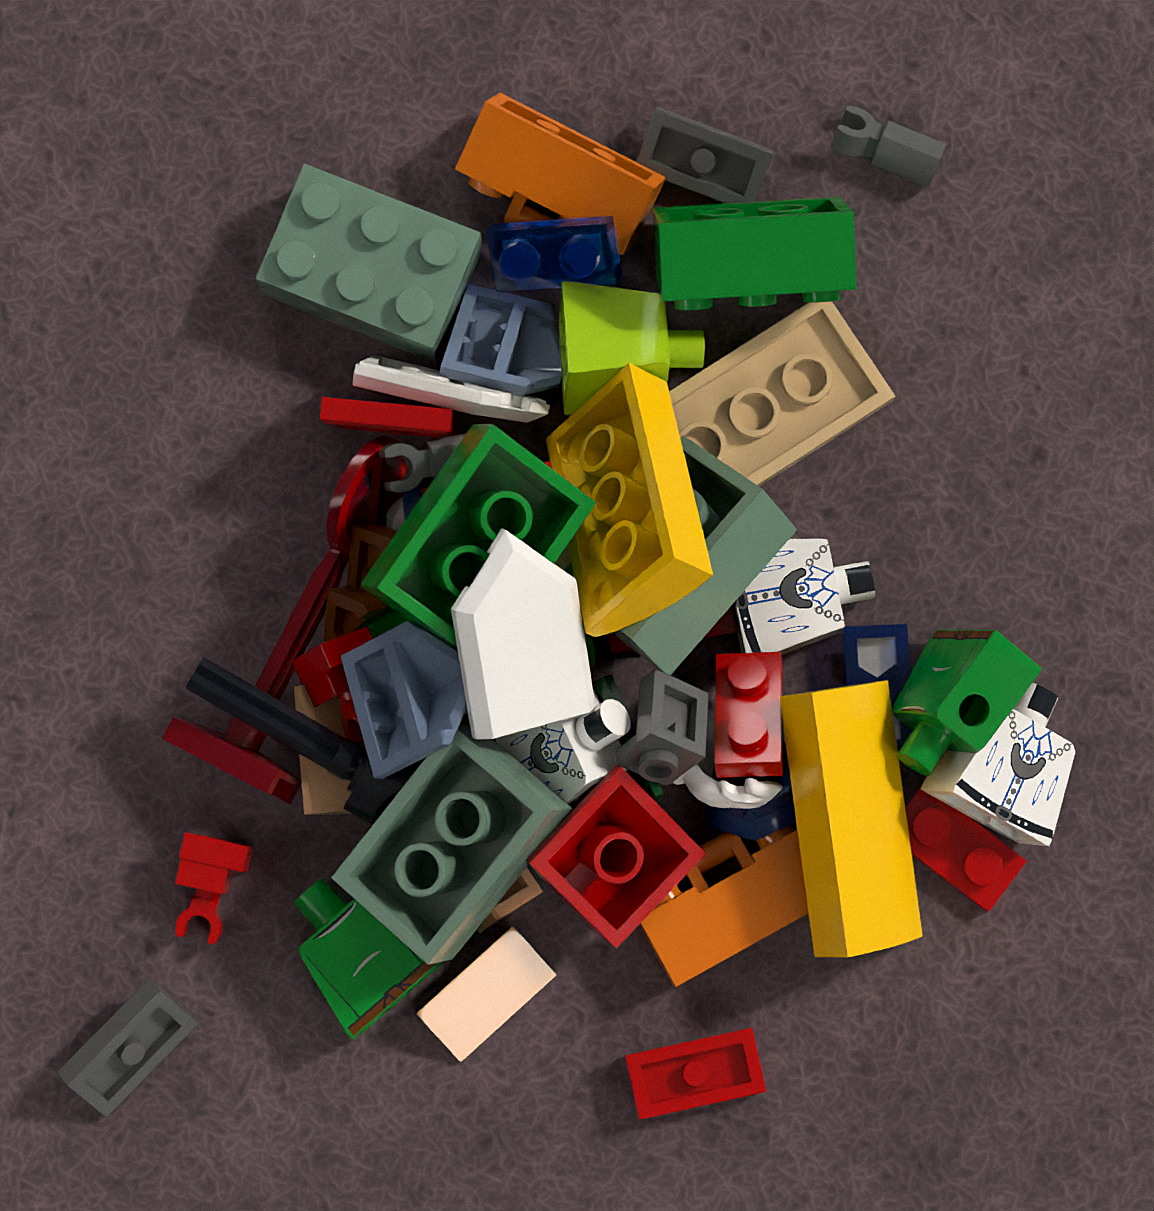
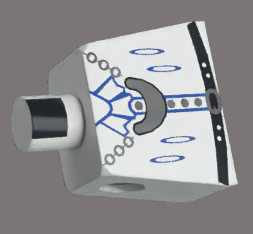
(798, 598)
(572, 752)
(1016, 778)

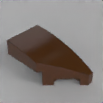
(352, 605)

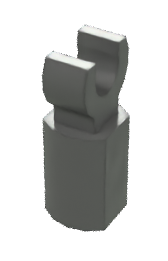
(889, 146)
(420, 463)

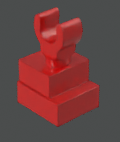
(326, 680)
(208, 867)

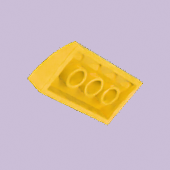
(645, 532)
(851, 819)

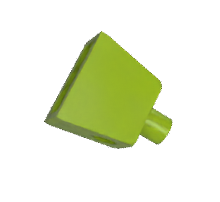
(614, 327)

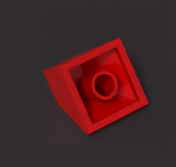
(615, 857)

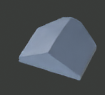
(503, 343)
(405, 696)

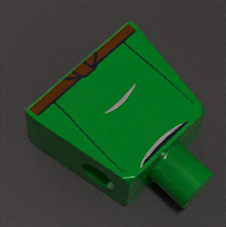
(960, 694)
(356, 959)

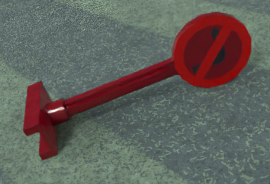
(357, 499)

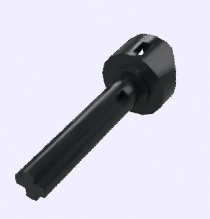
(303, 735)

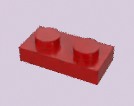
(748, 715)
(960, 850)
(695, 1073)

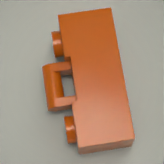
(546, 162)
(714, 923)

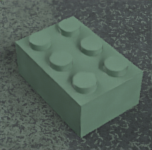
(369, 263)
(741, 537)
(451, 845)

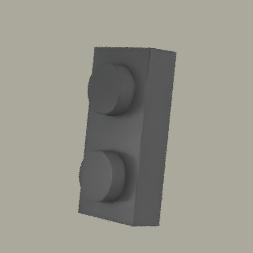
(704, 158)
(127, 1047)

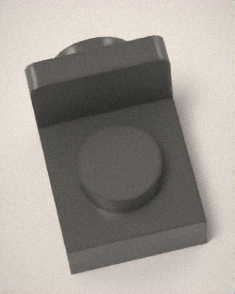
(668, 730)

